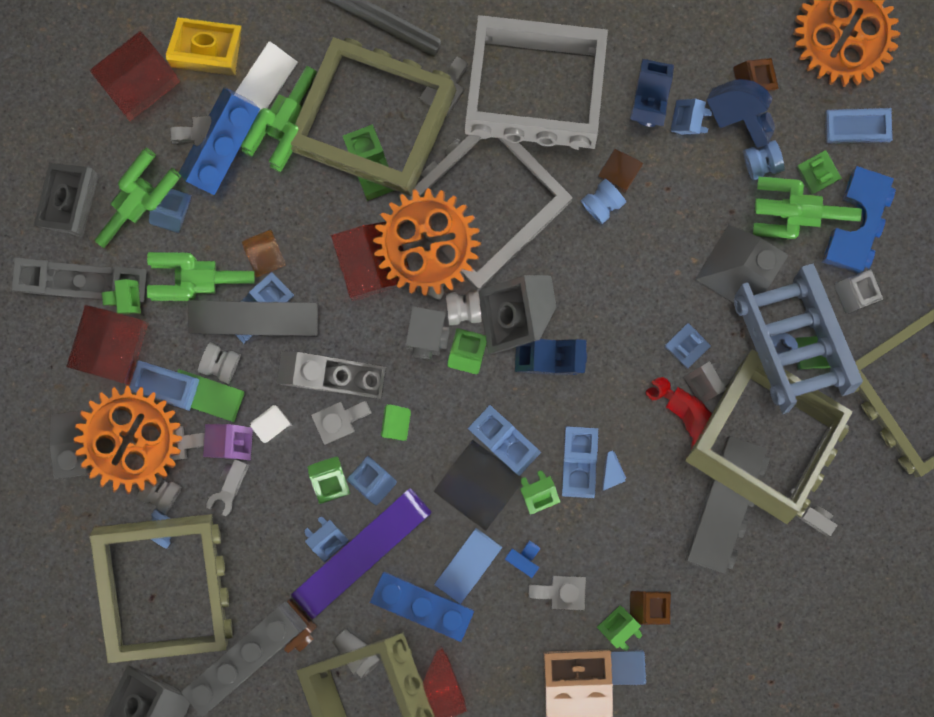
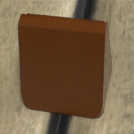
(758, 71)
(620, 170)
(650, 607)

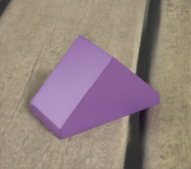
(227, 441)

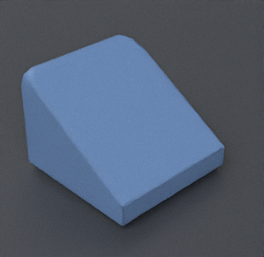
(171, 211)
(613, 472)
(372, 480)
(628, 667)

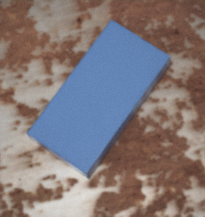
(858, 125)
(167, 384)

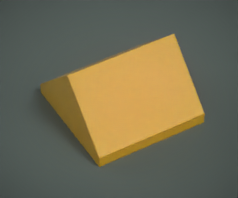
(204, 46)

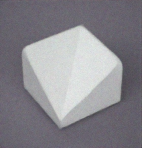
(270, 423)

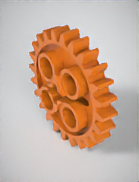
(871, 48)
(433, 272)
(153, 453)

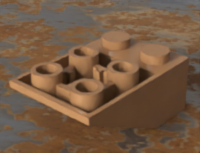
(578, 683)

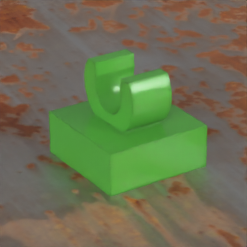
(818, 172)
(125, 297)
(539, 494)
(619, 628)

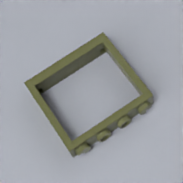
(400, 181)
(813, 403)
(877, 410)
(215, 567)
(400, 668)

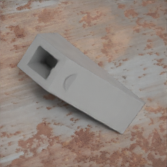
(330, 374)

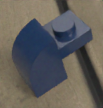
(652, 93)
(745, 101)
(552, 357)

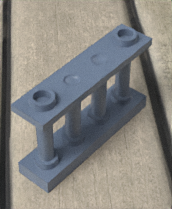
(819, 316)

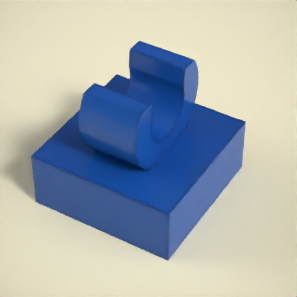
(523, 559)

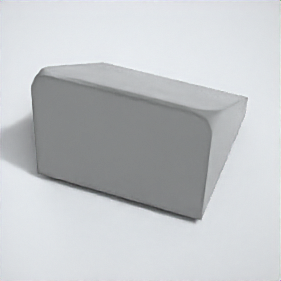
(858, 291)

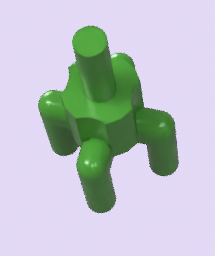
(279, 122)
(136, 195)
(798, 209)
(191, 276)

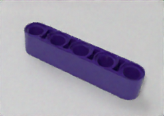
(361, 553)

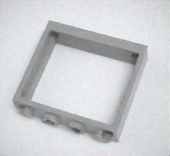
(541, 37)
(562, 199)

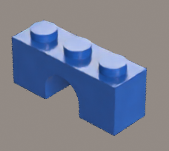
(229, 126)
(853, 249)
(422, 606)

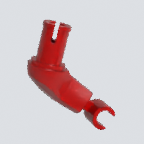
(683, 404)

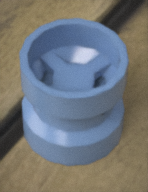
(763, 160)
(603, 201)

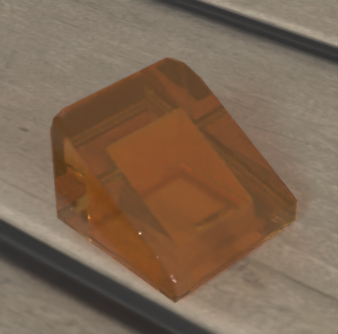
(263, 253)

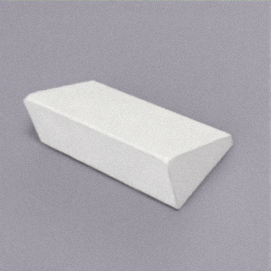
(267, 76)

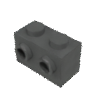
(427, 333)

